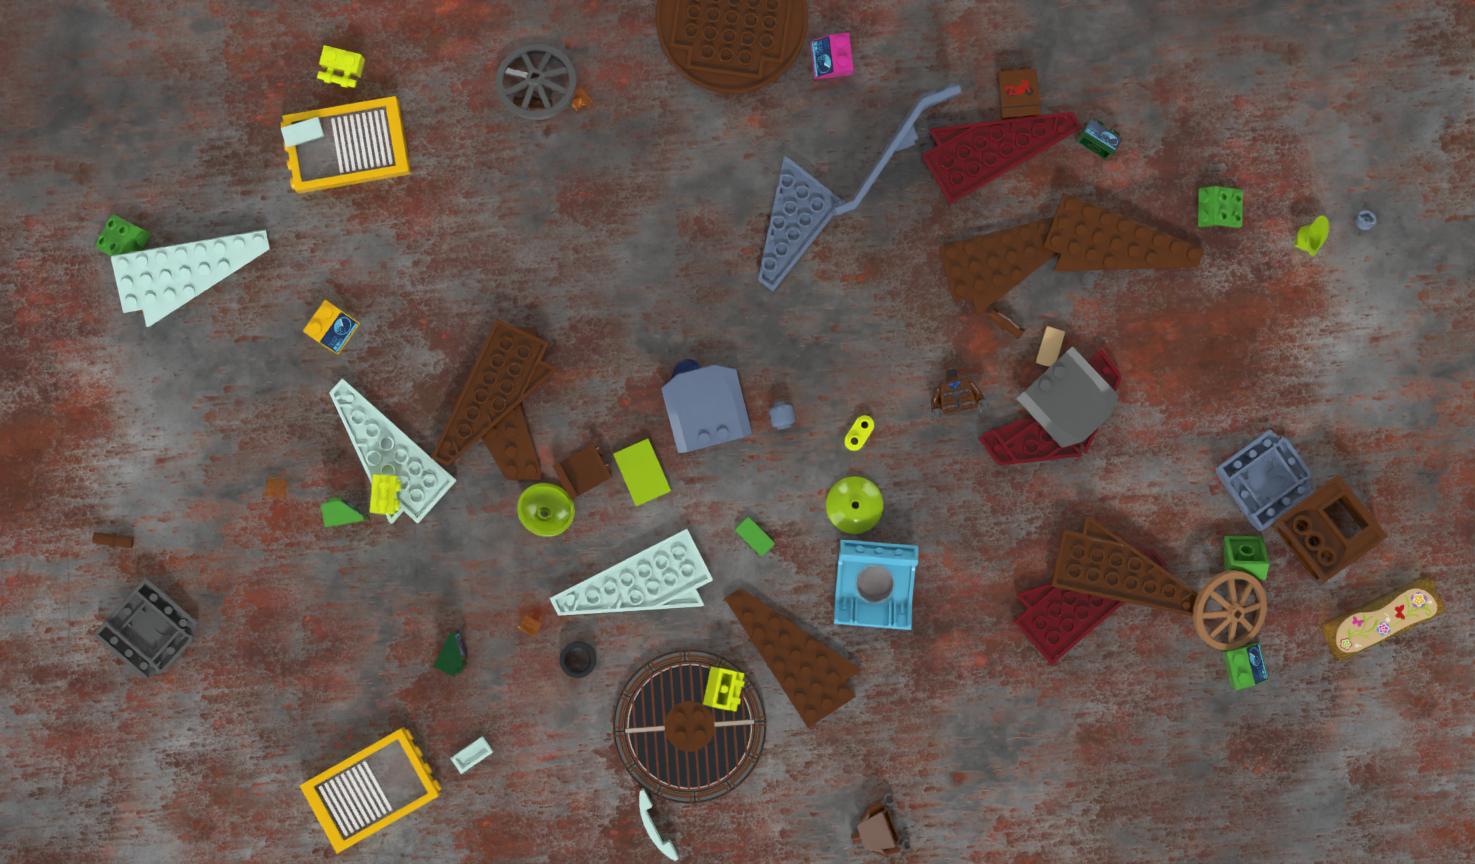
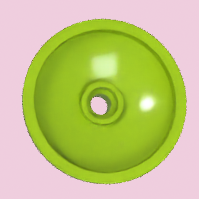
(547, 500)
(840, 507)

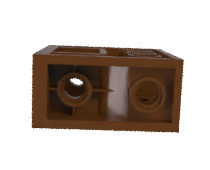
(1325, 534)

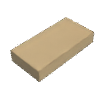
(1050, 346)

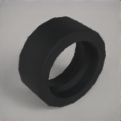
(563, 659)

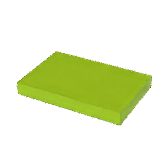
(642, 472)

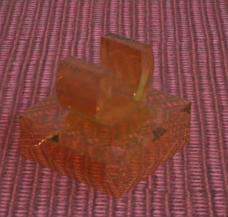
(582, 99)
(529, 625)

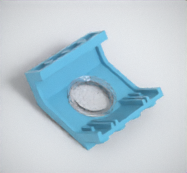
(875, 584)

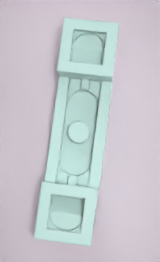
(667, 846)

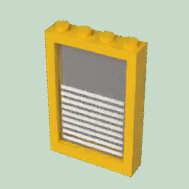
(358, 146)
(371, 789)

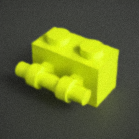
(343, 62)
(384, 494)
(723, 689)

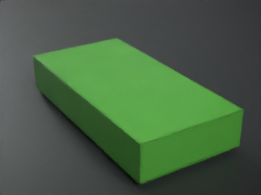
(754, 536)

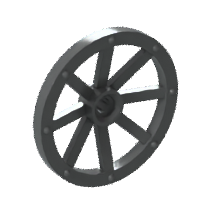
(536, 85)

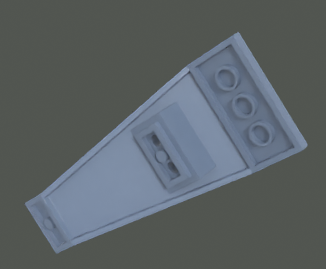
(902, 138)

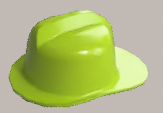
(1313, 236)

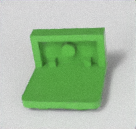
(1220, 207)
(121, 237)

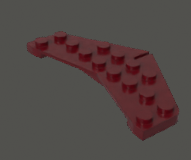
(1029, 442)

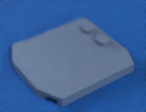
(706, 407)
(1266, 479)

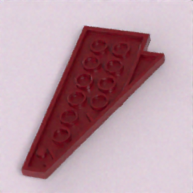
(983, 151)
(1063, 617)

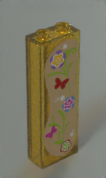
(1382, 618)

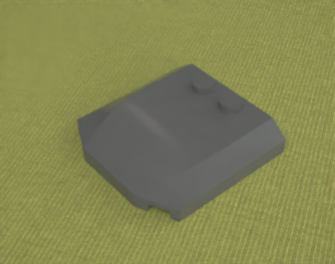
(1069, 399)
(148, 630)

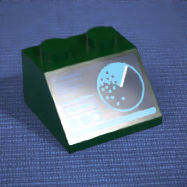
(1099, 139)
(452, 655)

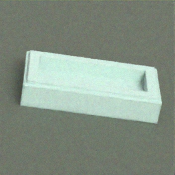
(302, 132)
(471, 754)

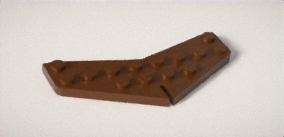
(511, 443)

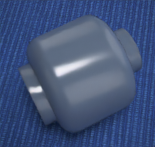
(782, 415)

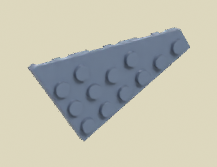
(797, 218)

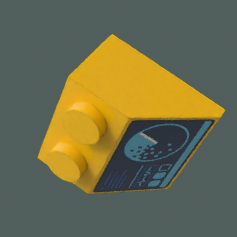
(331, 327)

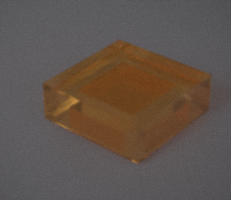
(276, 487)

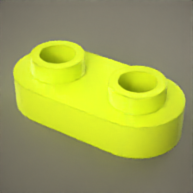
(859, 433)

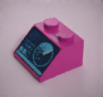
(832, 56)

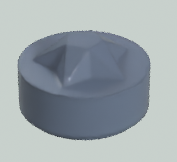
(1365, 220)

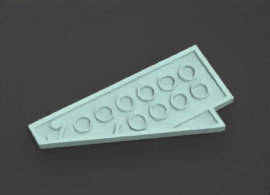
(174, 274)
(391, 452)
(650, 580)

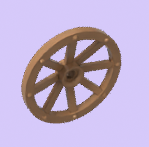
(1232, 611)

